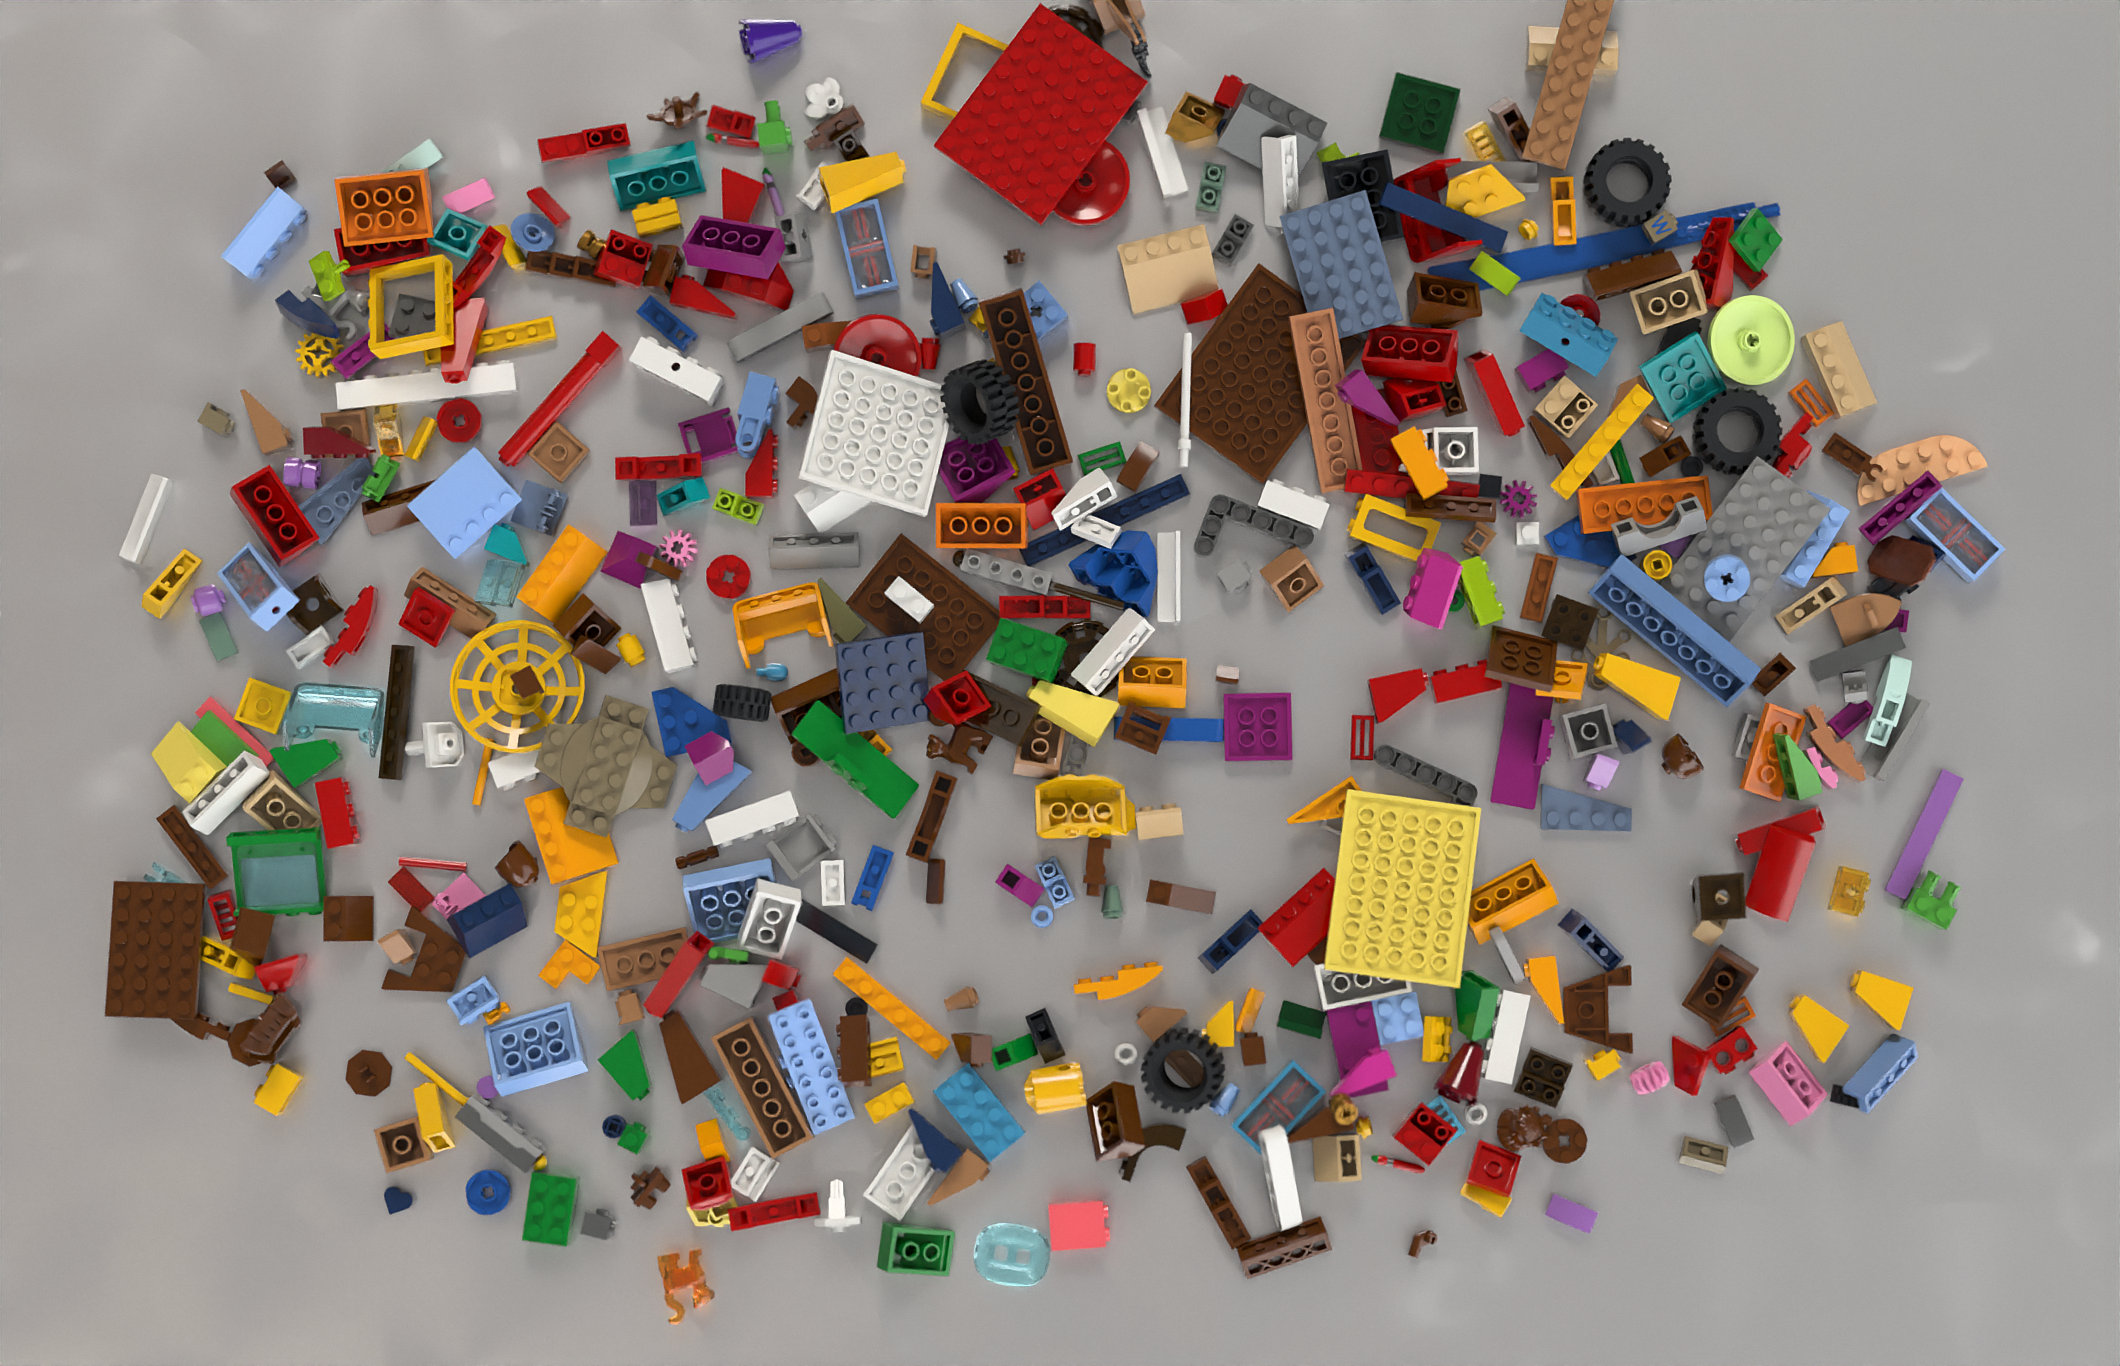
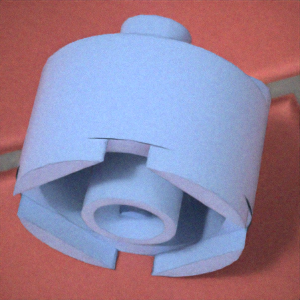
(1721, 566)

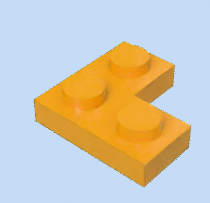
(569, 959)

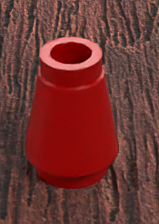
(930, 352)

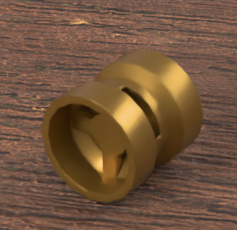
(591, 244)
(1343, 1108)

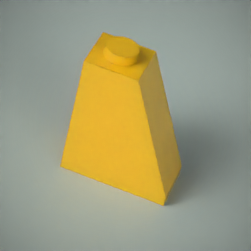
(1882, 996)
(1817, 1026)
(433, 1117)

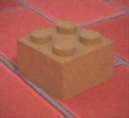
(402, 1145)

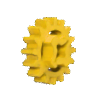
(319, 363)

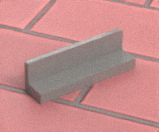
(1521, 174)
(814, 550)
(1879, 759)

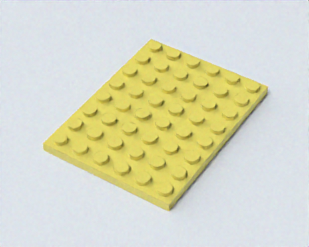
(1402, 888)

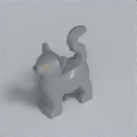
(332, 308)

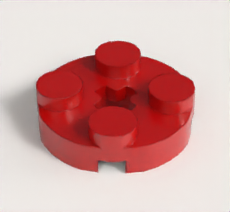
(456, 408)
(716, 571)

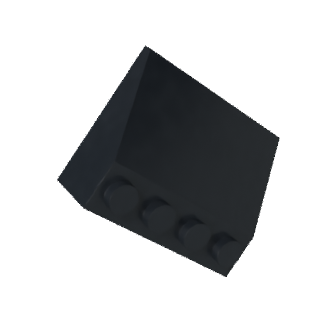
(1371, 174)

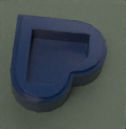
(397, 1200)

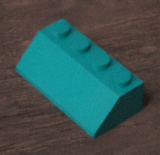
(656, 175)

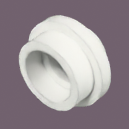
(1125, 1061)
(1482, 1117)

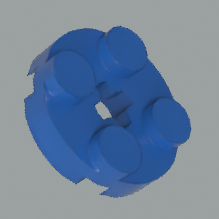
(475, 1193)

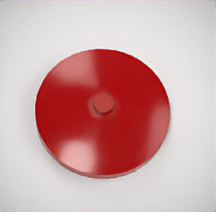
(1097, 190)
(882, 342)

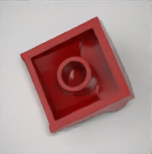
(708, 1184)

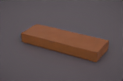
(1538, 587)

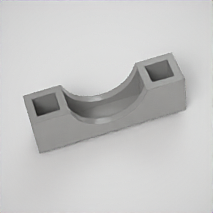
(1684, 520)

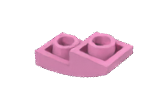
(469, 196)
(1827, 775)

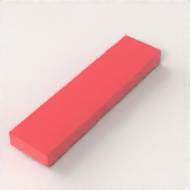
(247, 737)

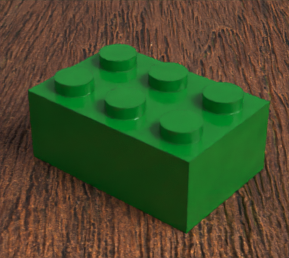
(1026, 650)
(550, 1208)

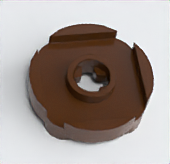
(1577, 1140)

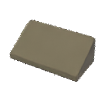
(1703, 1155)

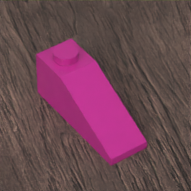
(1368, 1071)

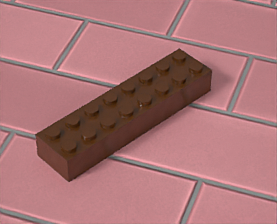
(1020, 356)

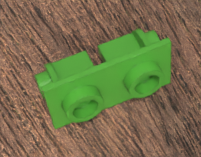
(376, 486)

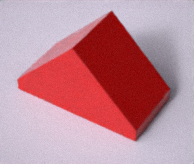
(1204, 306)

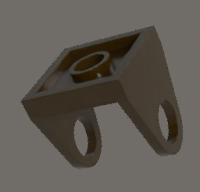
(328, 607)
(1704, 896)

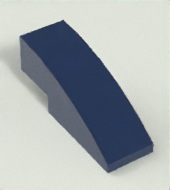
(306, 315)
(1372, 578)
(1231, 942)

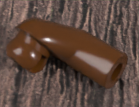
(1421, 1239)

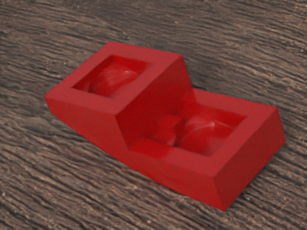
(730, 122)

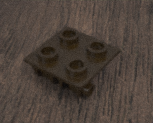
(1569, 622)

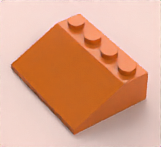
(385, 206)

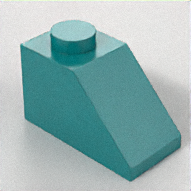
(683, 496)
(506, 544)

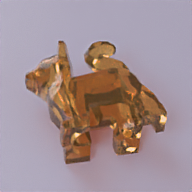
(678, 1279)

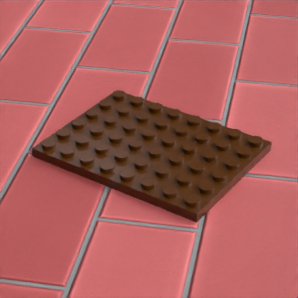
(1247, 377)

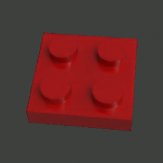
(426, 617)
(1493, 1169)

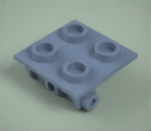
(539, 507)

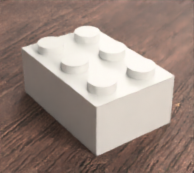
(769, 919)

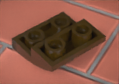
(1543, 1077)

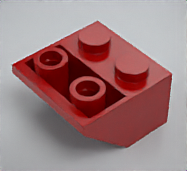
(623, 259)
(1413, 398)
(1041, 497)
(1424, 1133)

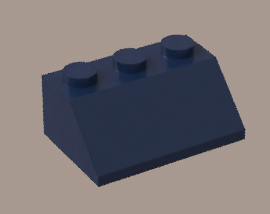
(488, 920)

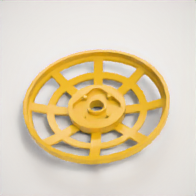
(503, 685)

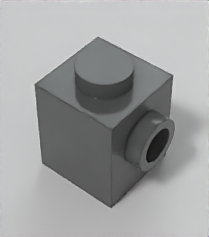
(598, 1224)

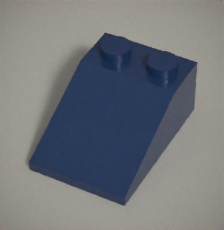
(944, 310)

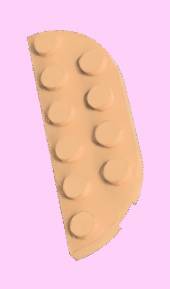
(1941, 455)

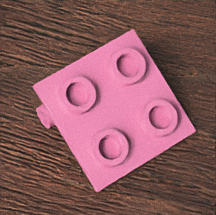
(457, 896)

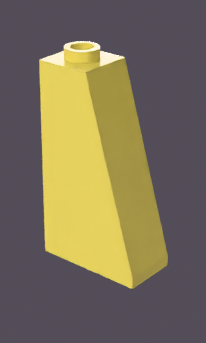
(1073, 710)

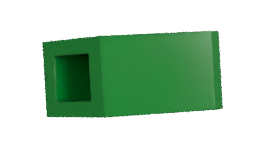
(1013, 1052)

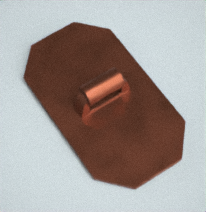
(1901, 560)

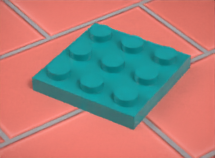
(1682, 377)

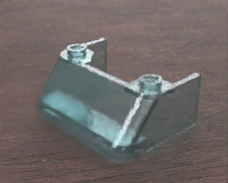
(334, 708)

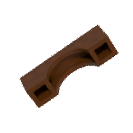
(932, 816)

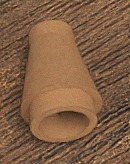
(1657, 428)
(962, 999)

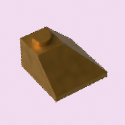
(1194, 119)

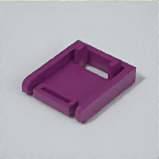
(713, 434)

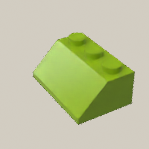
(1479, 593)

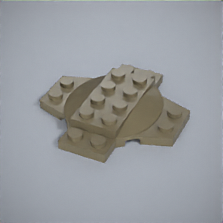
(605, 766)

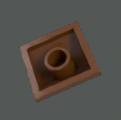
(252, 935)

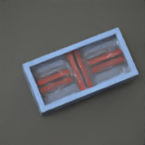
(1956, 534)
(258, 587)

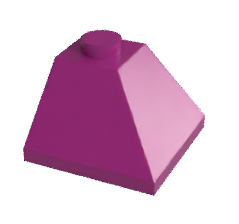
(621, 559)

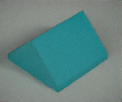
(457, 234)

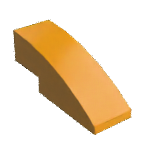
(1562, 210)

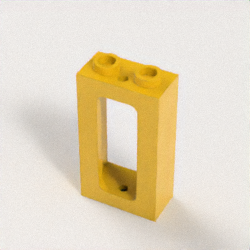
(1360, 534)

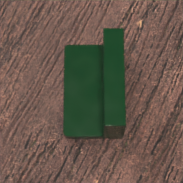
(1301, 1019)

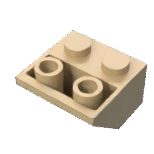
(1565, 407)
(1160, 822)
(1337, 1158)

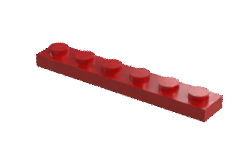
(1399, 485)

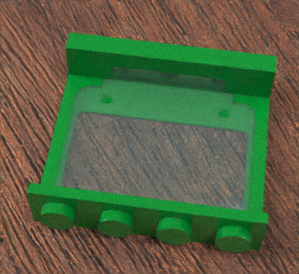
(279, 870)

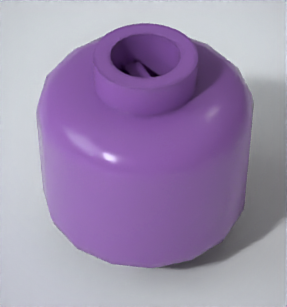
(208, 600)

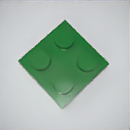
(1755, 240)

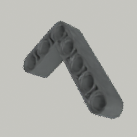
(1248, 522)
(1436, 775)

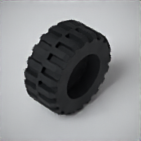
(1647, 161)
(1757, 409)

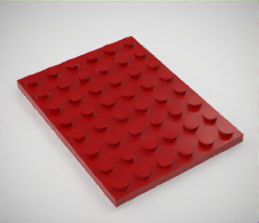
(1040, 114)

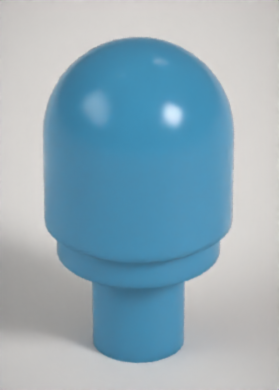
(773, 672)

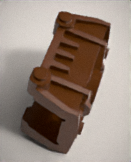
(271, 1031)

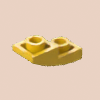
(1489, 1201)

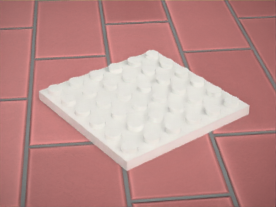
(876, 434)

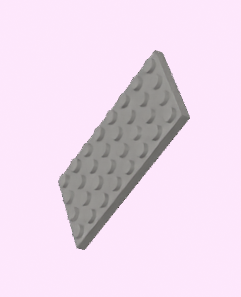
(1763, 524)

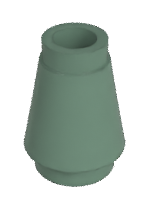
(1111, 903)

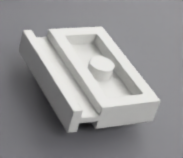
(754, 1173)

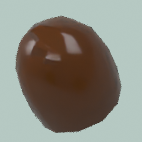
(518, 866)

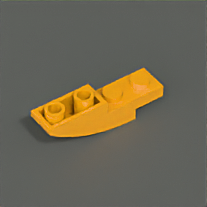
(1128, 980)

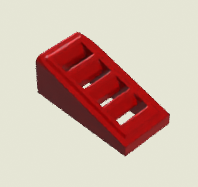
(212, 900)

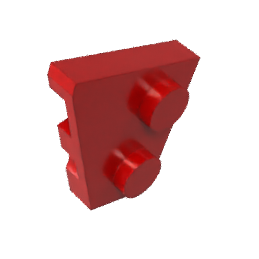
(1689, 1065)

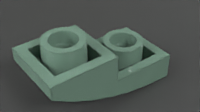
(1210, 187)

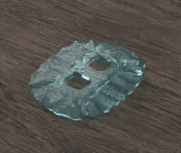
(1014, 1238)

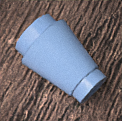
(964, 297)
(1224, 1100)

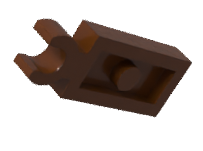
(1850, 456)

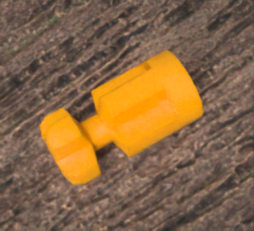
(495, 1014)

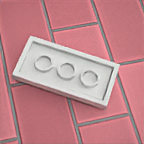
(901, 1176)

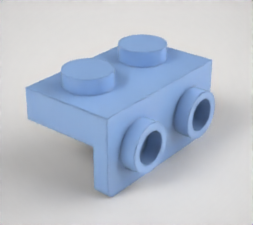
(473, 1000)

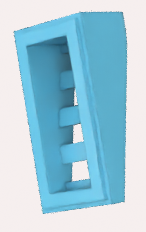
(1439, 1100)

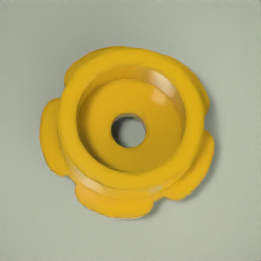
(1528, 229)

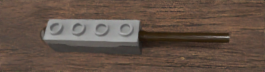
(1022, 577)

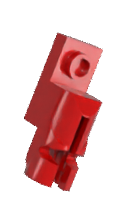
(1793, 447)

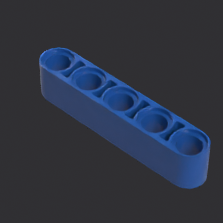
(1184, 729)

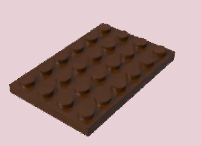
(952, 629)
(155, 950)

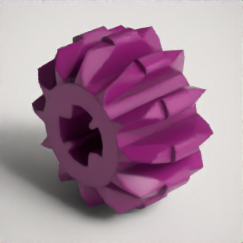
(1522, 492)

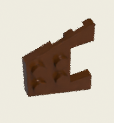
(437, 961)
(1587, 1009)

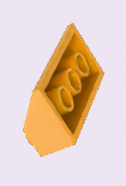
(562, 574)
(1509, 900)

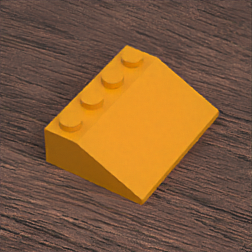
(564, 848)

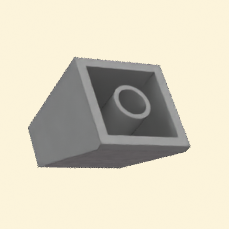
(734, 981)

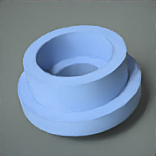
(1034, 916)

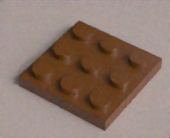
(1521, 658)

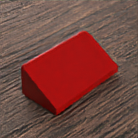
(548, 206)

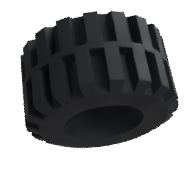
(742, 702)

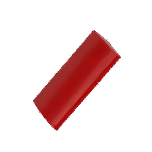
(1779, 872)

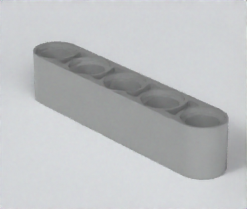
(780, 327)

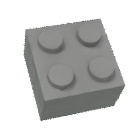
(1588, 731)

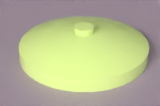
(1751, 340)

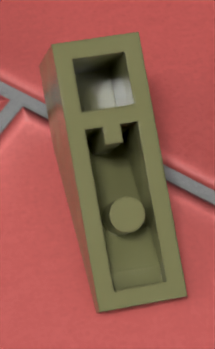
(841, 617)

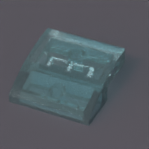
(500, 583)

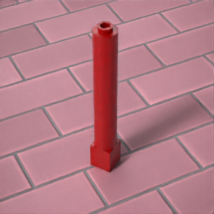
(597, 356)

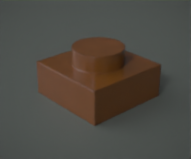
(280, 175)

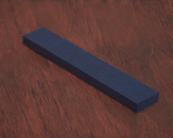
(1442, 217)

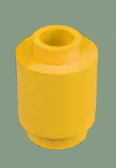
(631, 649)

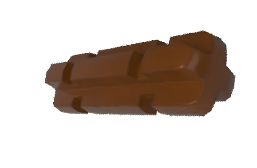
(697, 857)

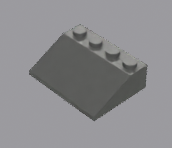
(1266, 115)

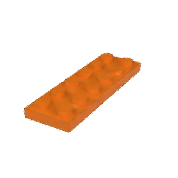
(1643, 501)

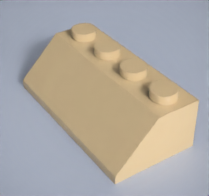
(1541, 43)
(1838, 370)

